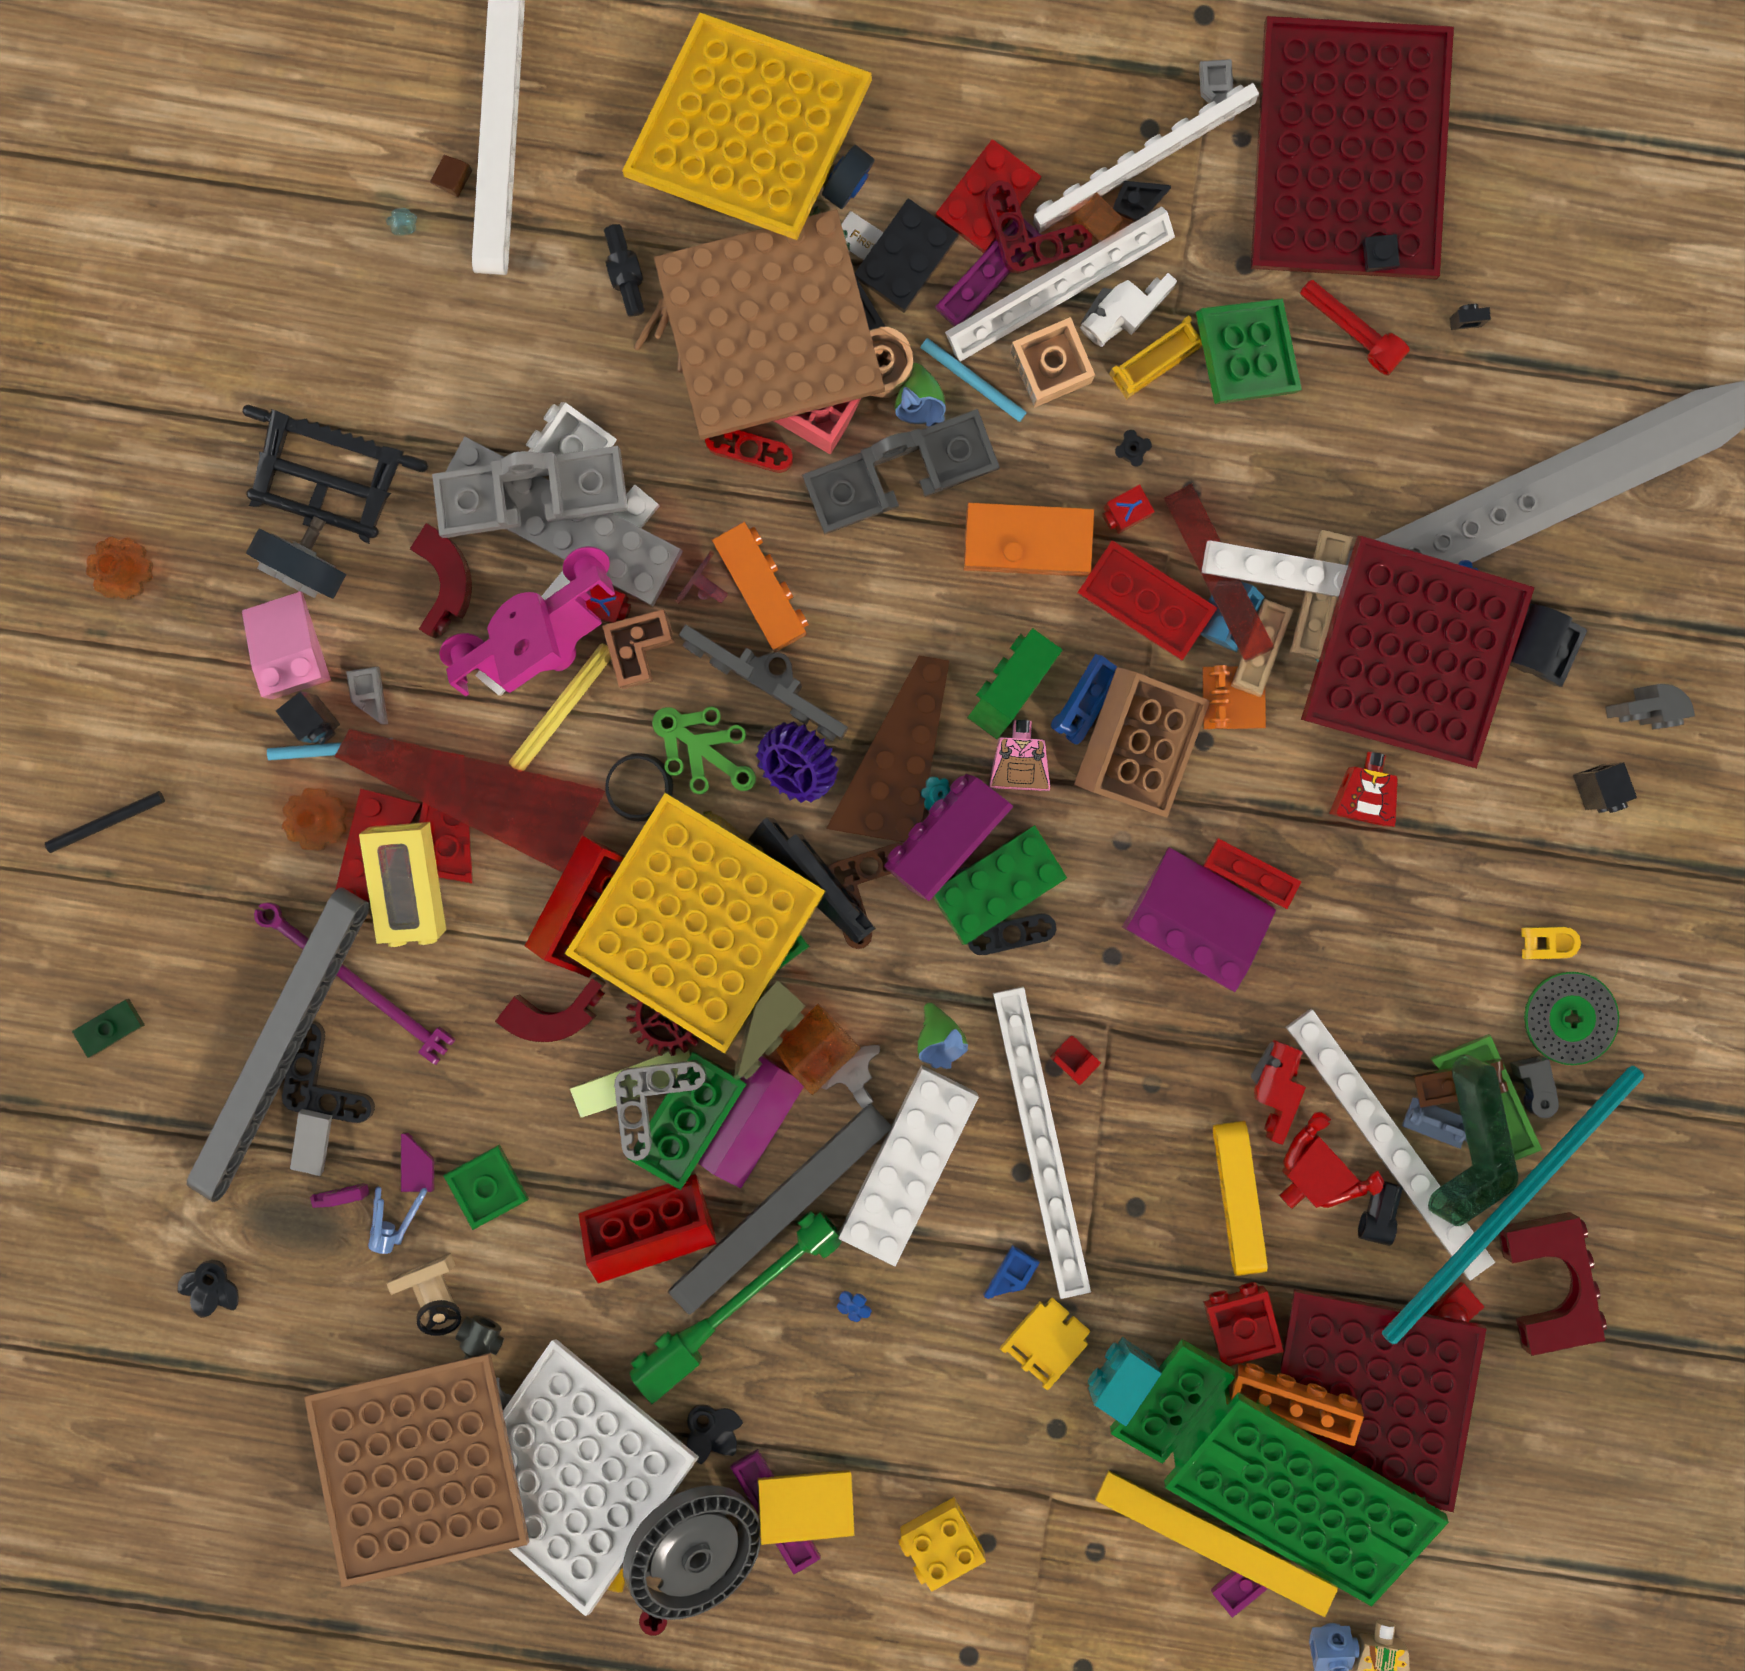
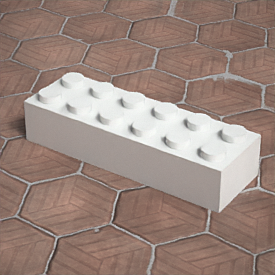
(908, 1165)

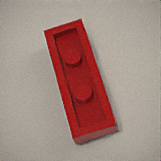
(1252, 873)

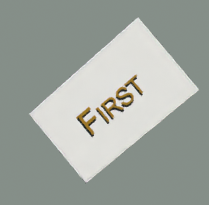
(860, 235)

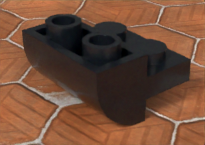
(1547, 644)

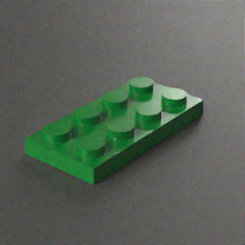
(999, 885)

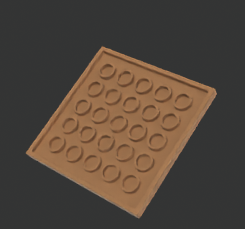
(769, 325)
(416, 1470)

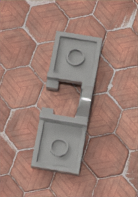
(579, 484)

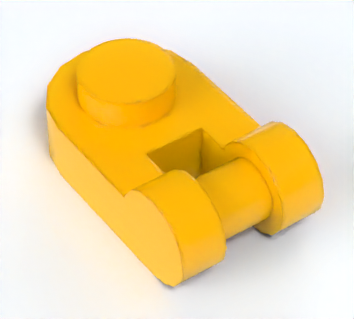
(1560, 942)

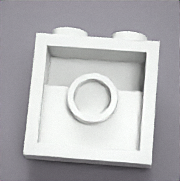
(568, 433)

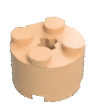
(896, 349)

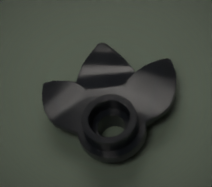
(208, 1292)
(714, 1435)

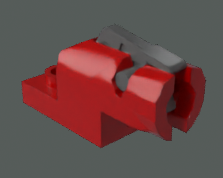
(1277, 1089)

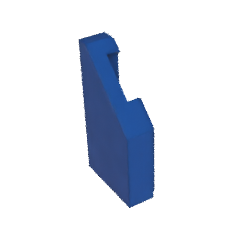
(1013, 1273)

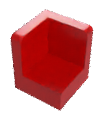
(1075, 1060)

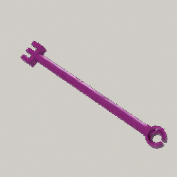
(430, 1041)

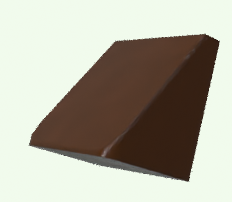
(451, 175)

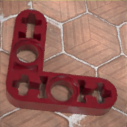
(1021, 240)

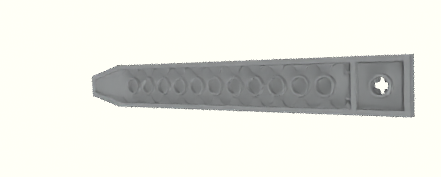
(1578, 477)

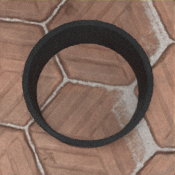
(667, 779)

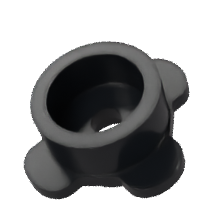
(1125, 452)

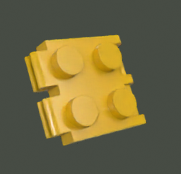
(1047, 1341)

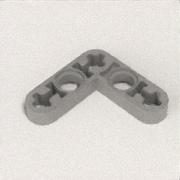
(646, 1088)

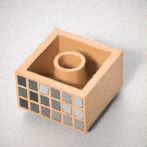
(1052, 362)

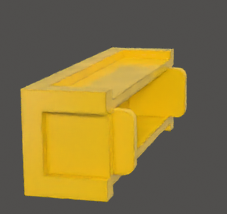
(1156, 358)

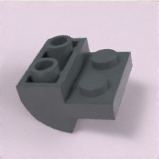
(1655, 705)

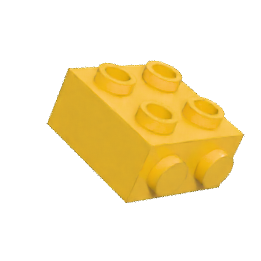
(941, 1545)

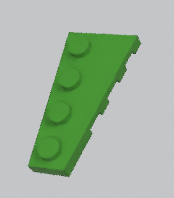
(1521, 1132)

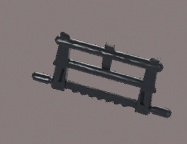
(270, 462)

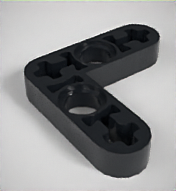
(997, 941)
(314, 1092)

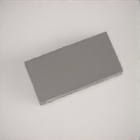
(311, 1142)

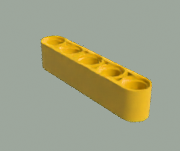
(1240, 1198)

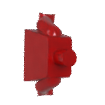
(1319, 1172)

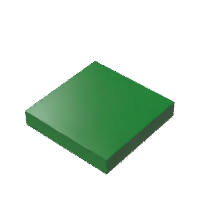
(486, 1187)

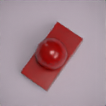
(1457, 1304)

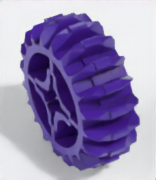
(797, 762)

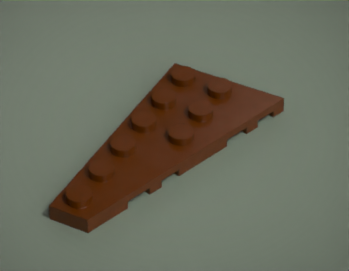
(887, 787)

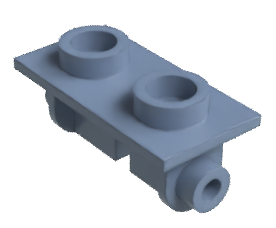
(1435, 1123)

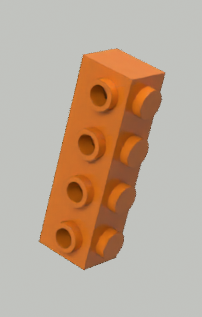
(759, 586)
(1301, 1405)

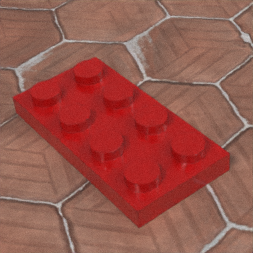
(1147, 600)

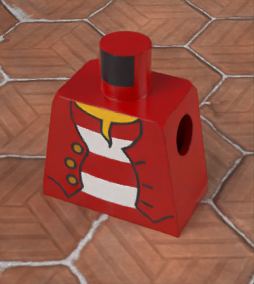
(1368, 793)

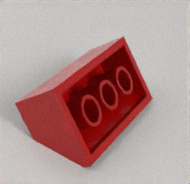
(572, 902)
(645, 1229)

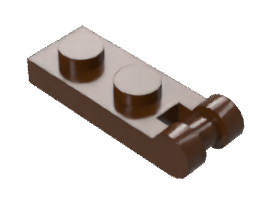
(1439, 1086)

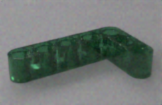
(1489, 1144)

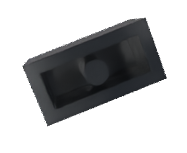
(308, 718)
(1605, 787)

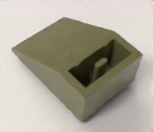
(771, 1015)

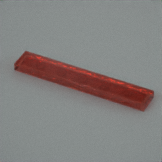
(1227, 592)

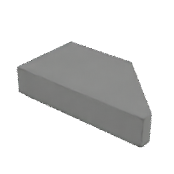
(1215, 80)
(367, 692)

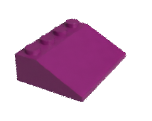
(1200, 919)

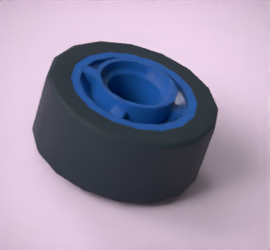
(848, 177)

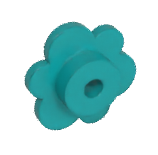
(933, 787)

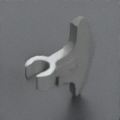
(856, 1074)

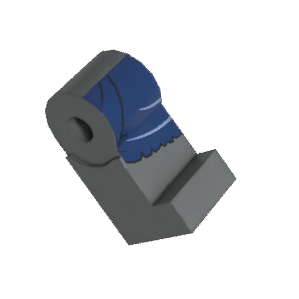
(1539, 1085)

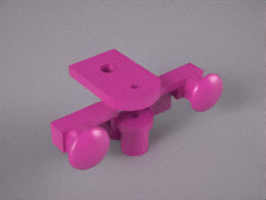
(532, 632)

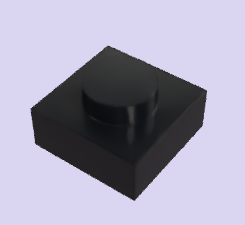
(1381, 253)
(1470, 317)

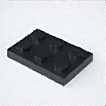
(906, 255)

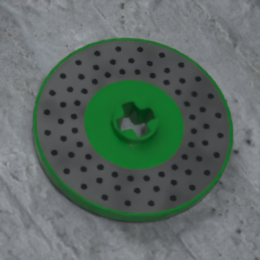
(1586, 1037)

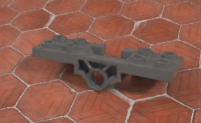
(852, 491)
(757, 672)

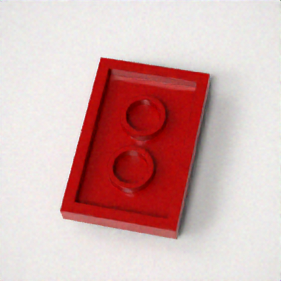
(966, 206)

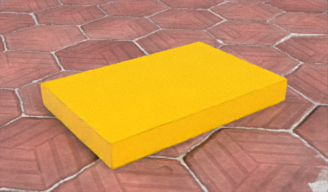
(805, 1507)

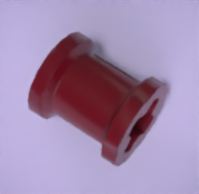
(650, 1625)

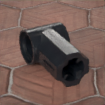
(1379, 1220)

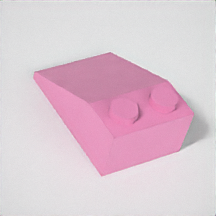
(284, 647)

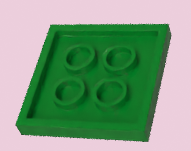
(1248, 351)

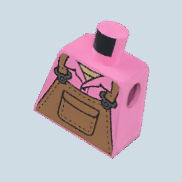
(1020, 761)

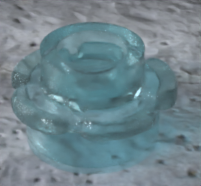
(402, 222)

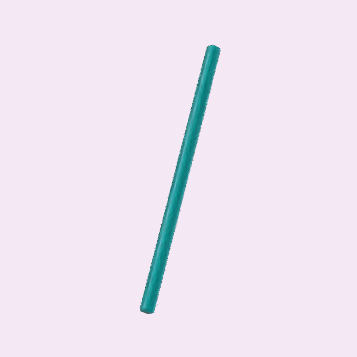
(1512, 1205)

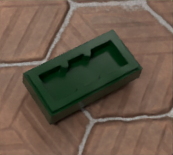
(108, 1028)

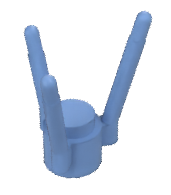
(383, 1233)

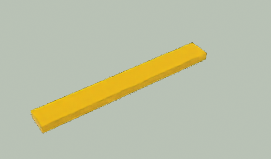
(1216, 1543)

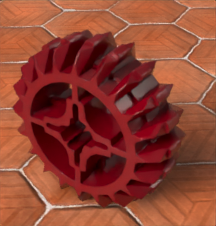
(644, 1025)

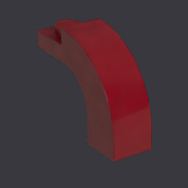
(453, 577)
(536, 1025)

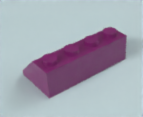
(947, 836)

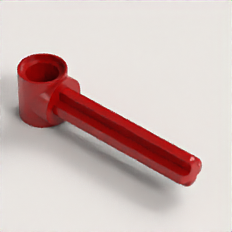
(1385, 351)

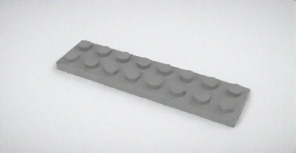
(637, 558)

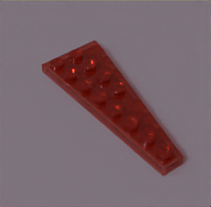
(513, 806)

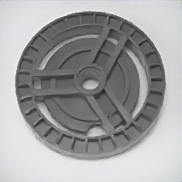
(692, 1552)

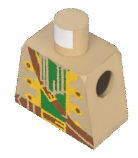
(1381, 1650)

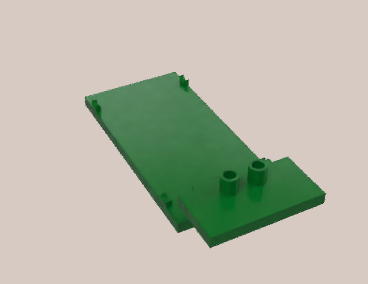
(1278, 1479)

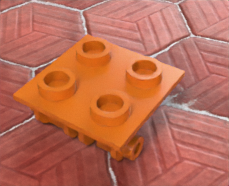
(1228, 705)

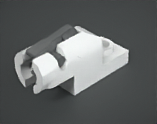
(1123, 307)

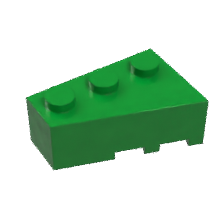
(1014, 683)

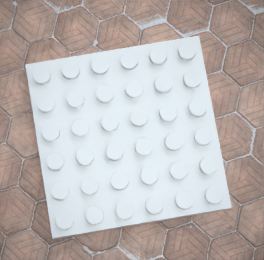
(585, 1473)

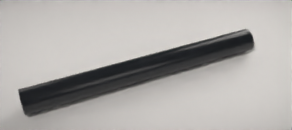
(104, 822)

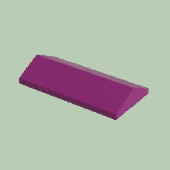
(751, 1123)

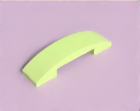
(600, 1092)

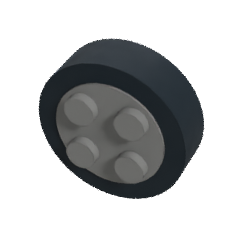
(297, 563)

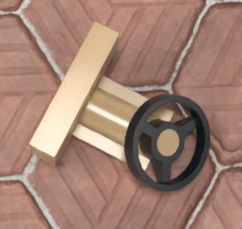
(431, 1294)

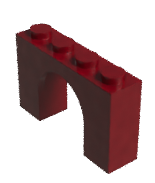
(1578, 1317)

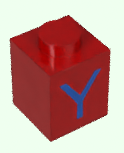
(1127, 509)
(608, 607)

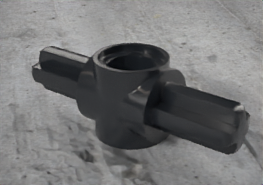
(624, 270)

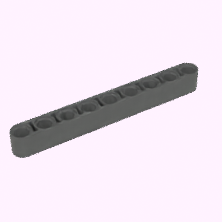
(779, 1209)

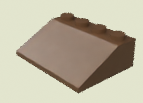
(1142, 742)

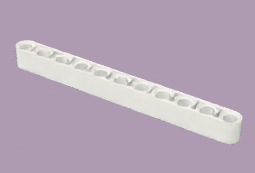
(498, 136)

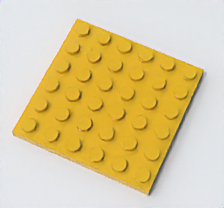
(747, 125)
(695, 923)

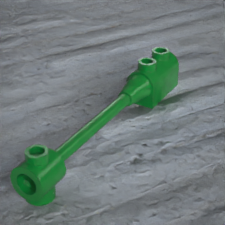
(678, 1353)

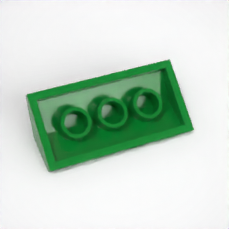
(688, 1122)

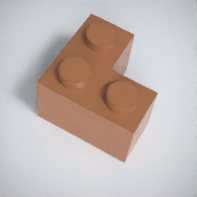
(629, 641)

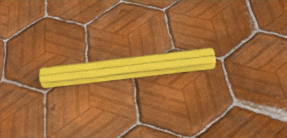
(561, 708)

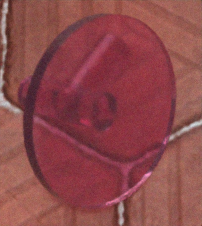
(706, 587)

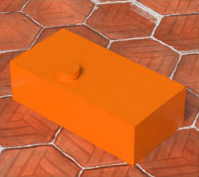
(1028, 539)

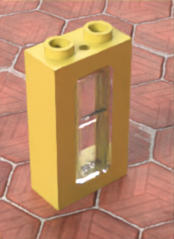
(403, 883)

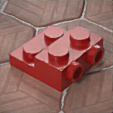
(1243, 1324)

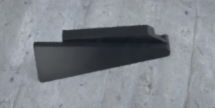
(802, 859)

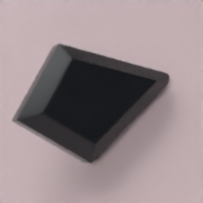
(1139, 199)

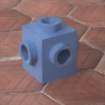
(1333, 1648)

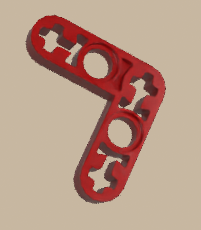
(773, 448)

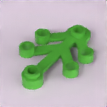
(699, 746)

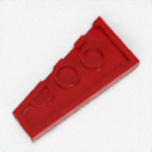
(370, 811)
(450, 844)

